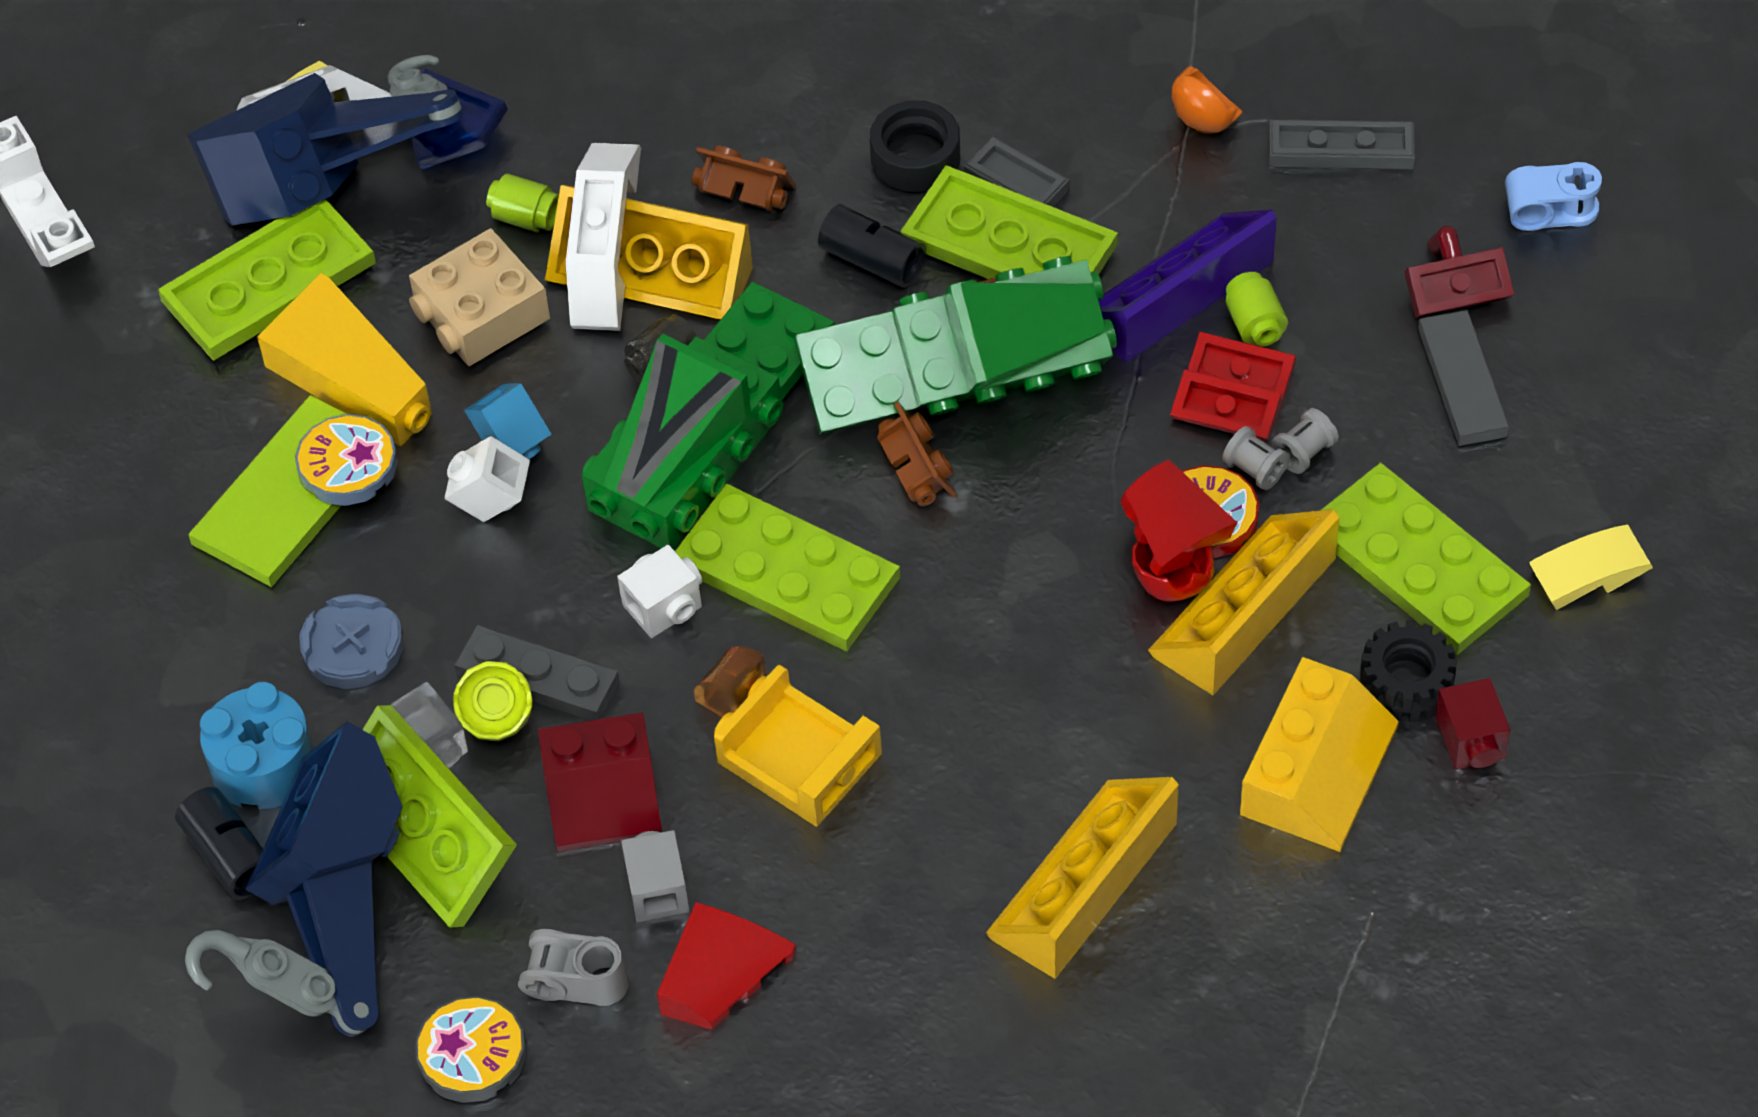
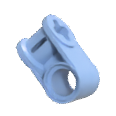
(1549, 197)

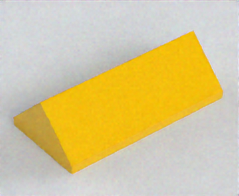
(668, 256)
(1248, 597)
(1087, 871)

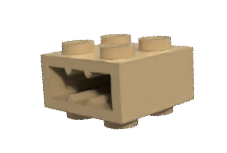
(478, 297)

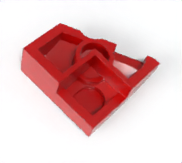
(1174, 517)
(717, 965)

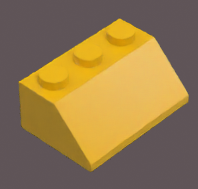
(1318, 756)

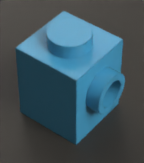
(509, 418)

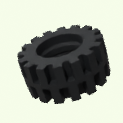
(1407, 645)

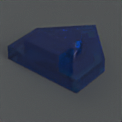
(466, 135)

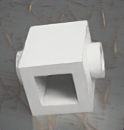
(486, 479)
(660, 590)

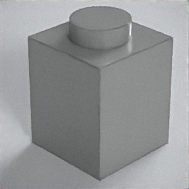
(655, 875)

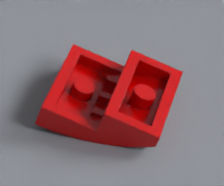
(1233, 386)

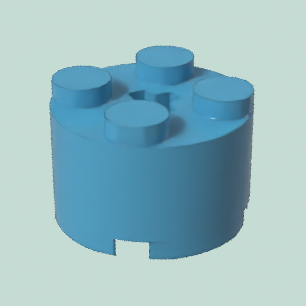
(255, 744)

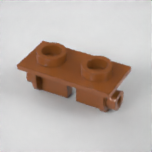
(760, 180)
(928, 469)

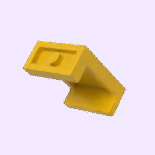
(795, 747)

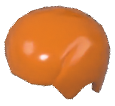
(1201, 103)

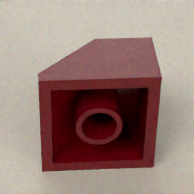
(599, 781)

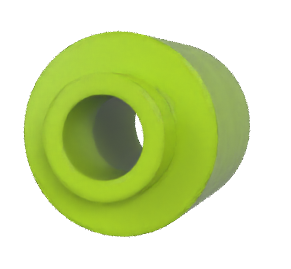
(522, 203)
(1255, 309)

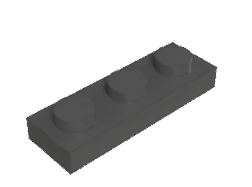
(553, 676)

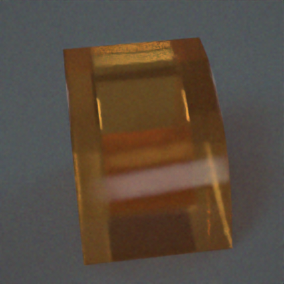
(730, 680)

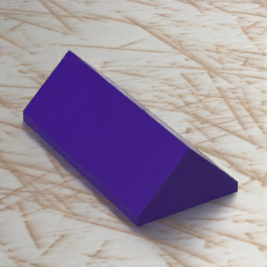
(1187, 279)

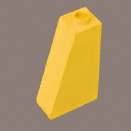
(344, 360)

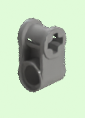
(564, 966)

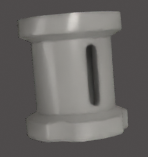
(1306, 439)
(1255, 458)

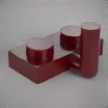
(1457, 279)

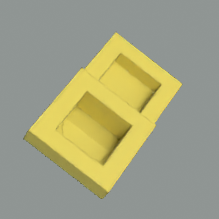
(1589, 562)

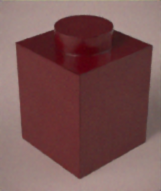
(1472, 724)

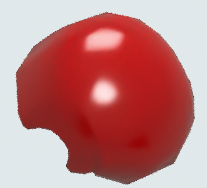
(1176, 584)

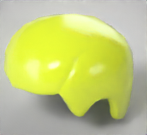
(493, 701)

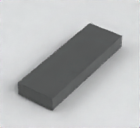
(1341, 144)
(1463, 378)

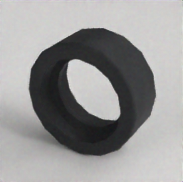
(908, 118)

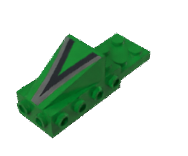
(698, 417)

